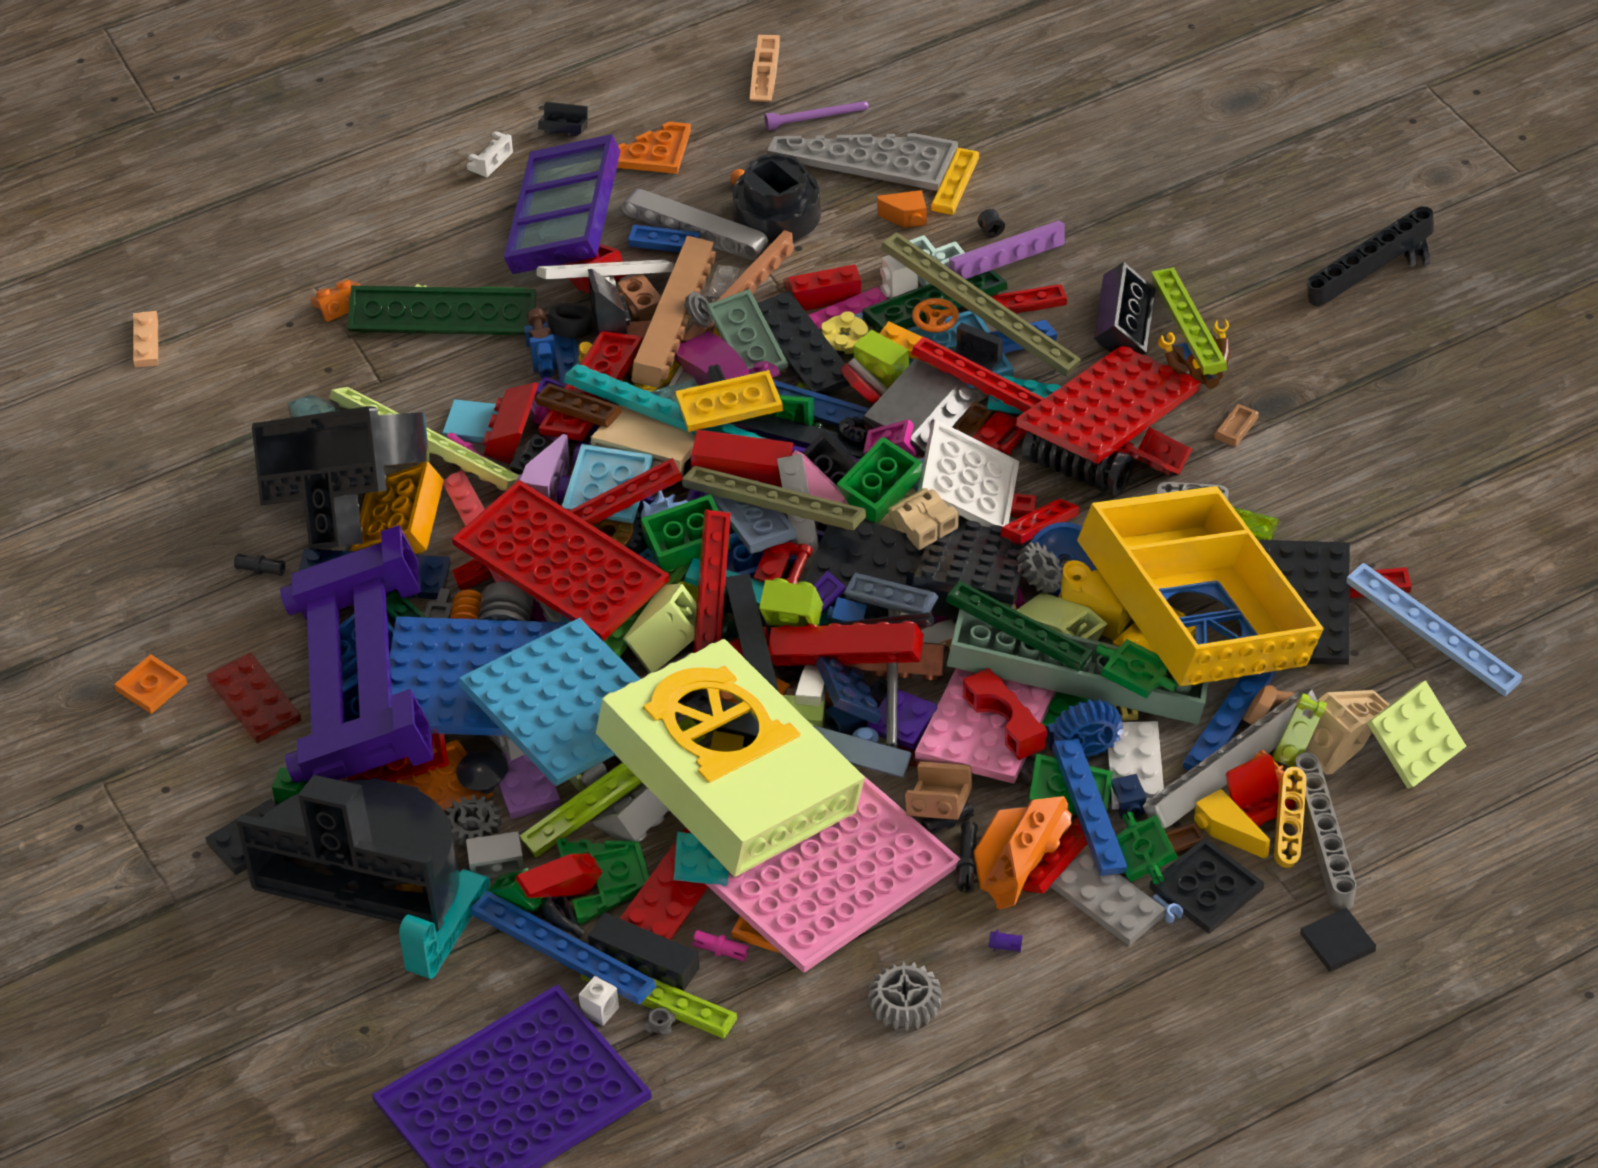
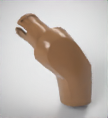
(1263, 701)

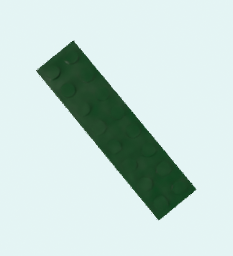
(440, 310)

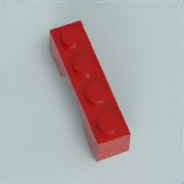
(988, 694)

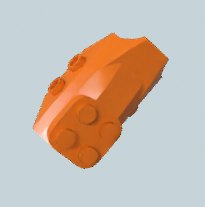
(1016, 844)

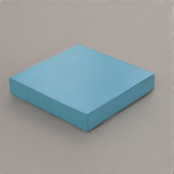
(469, 420)

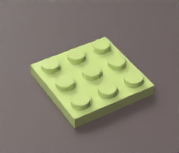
(1416, 734)

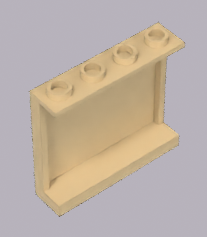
(648, 436)

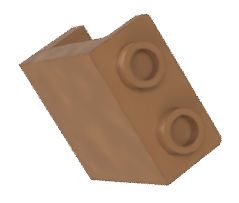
(939, 790)

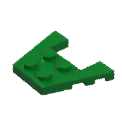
(621, 877)

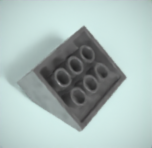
(921, 396)

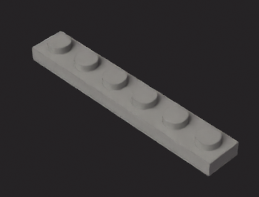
(794, 478)

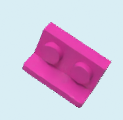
(897, 433)

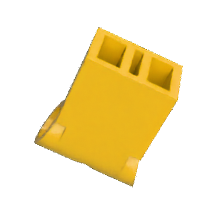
(1091, 590)

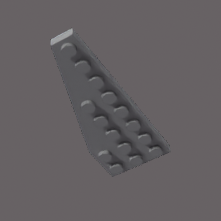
(902, 160)

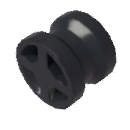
(991, 223)

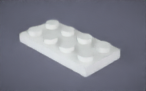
(1140, 754)

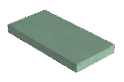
(746, 330)

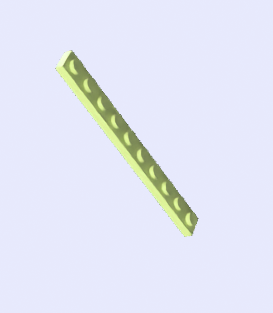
(438, 444)

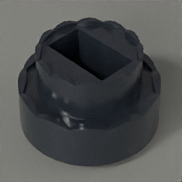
(777, 197)

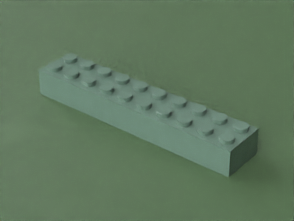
(982, 646)

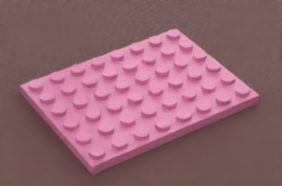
(839, 880)

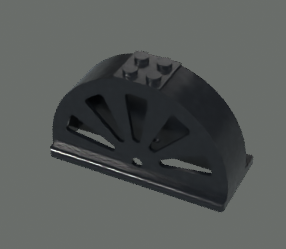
(332, 460)
(364, 834)

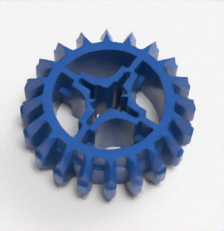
(1093, 723)

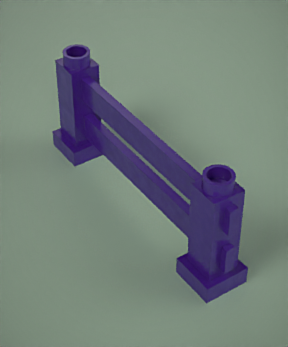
(388, 723)

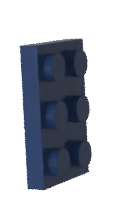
(848, 689)

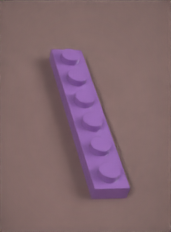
(1008, 250)

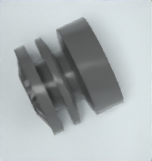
(505, 602)

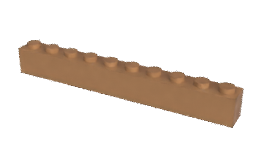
(671, 315)

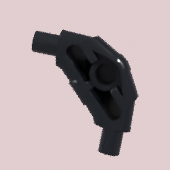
(560, 914)

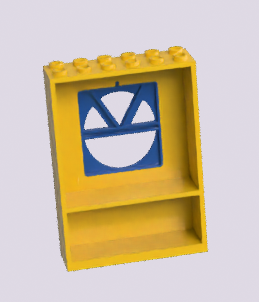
(1201, 546)

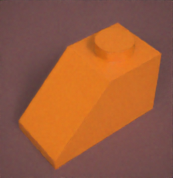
(903, 209)

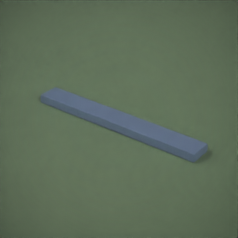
(854, 749)

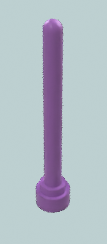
(774, 120)

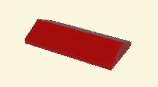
(740, 455)

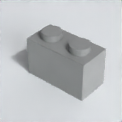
(495, 854)

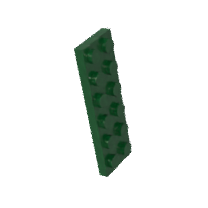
(900, 308)

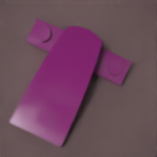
(710, 350)

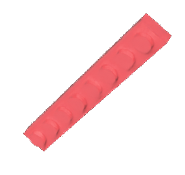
(466, 502)

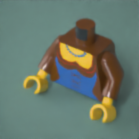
(1183, 361)

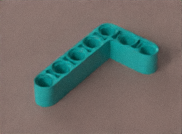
(425, 948)

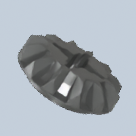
(697, 309)

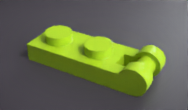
(1298, 730)

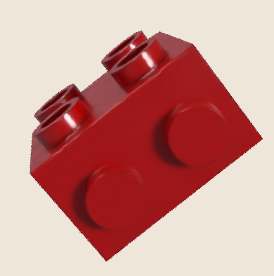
(1161, 452)
(1256, 789)

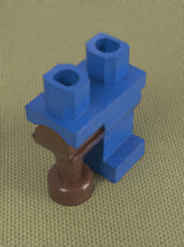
(541, 342)

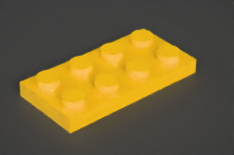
(728, 401)

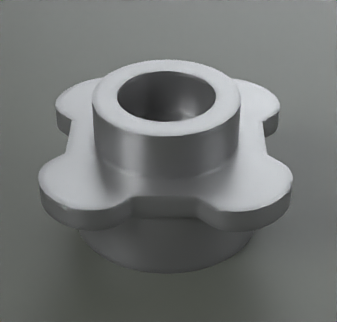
(660, 1015)

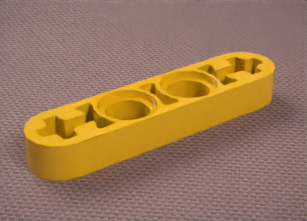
(1292, 817)

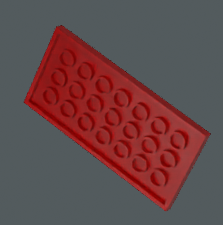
(1108, 404)
(560, 559)

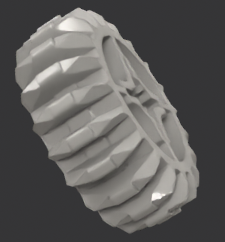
(921, 991)

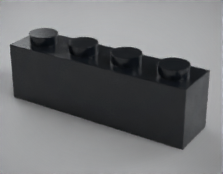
(645, 951)

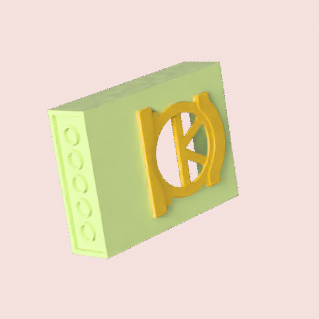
(739, 801)

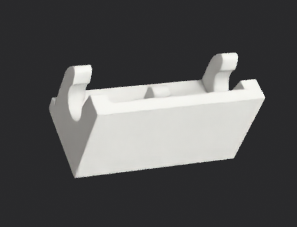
(492, 156)

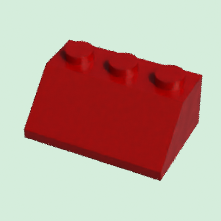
(824, 287)
(509, 422)

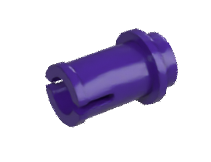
(1005, 941)

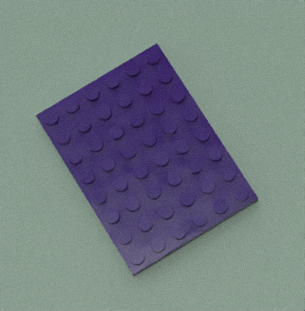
(514, 1090)

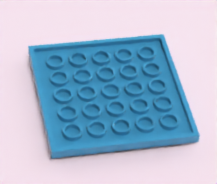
(552, 697)

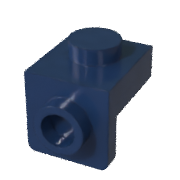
(1129, 795)

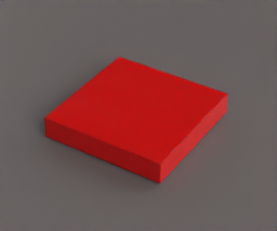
(860, 384)

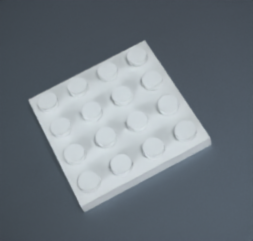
(969, 475)

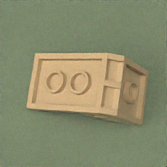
(1343, 726)

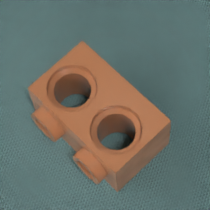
(639, 297)

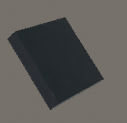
(1338, 939)

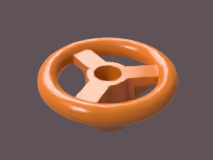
(935, 318)

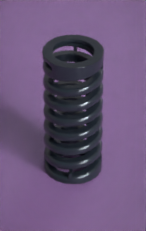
(1109, 465)

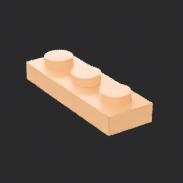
(145, 339)

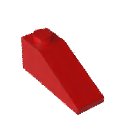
(562, 877)

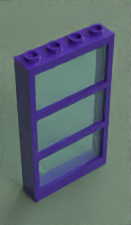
(562, 204)

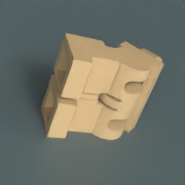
(924, 517)

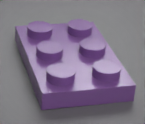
(526, 788)

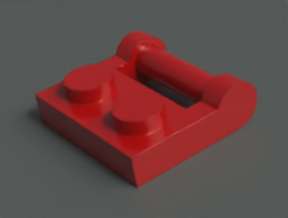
(998, 429)
(777, 558)

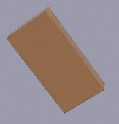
(1236, 425)

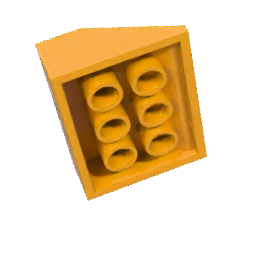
(408, 502)

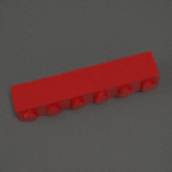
(846, 643)

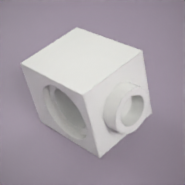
(598, 1000)

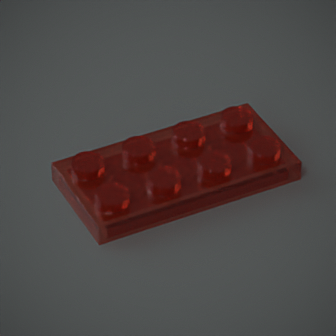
(253, 697)

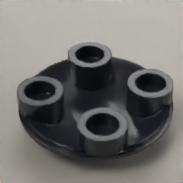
(482, 770)

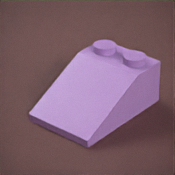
(547, 468)

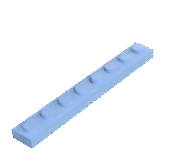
(1434, 629)

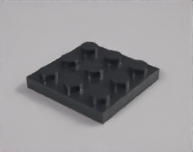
(1207, 885)

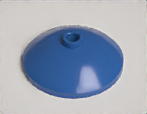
(1062, 541)

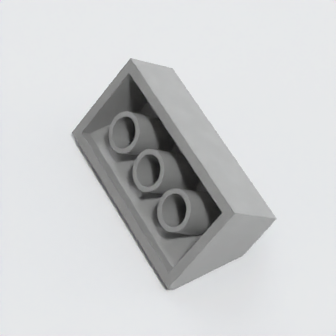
(632, 815)

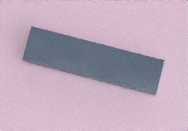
(890, 594)

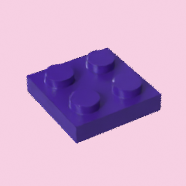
(912, 718)

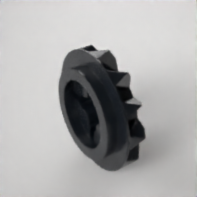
(855, 429)

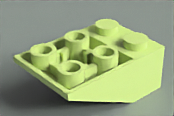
(1064, 616)
(663, 627)

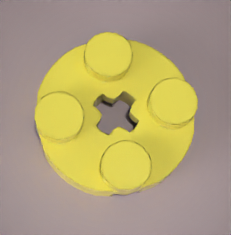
(844, 324)

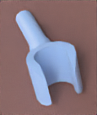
(1170, 909)

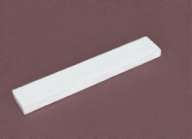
(605, 269)

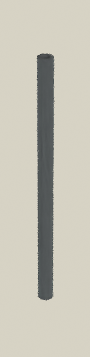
(892, 686)

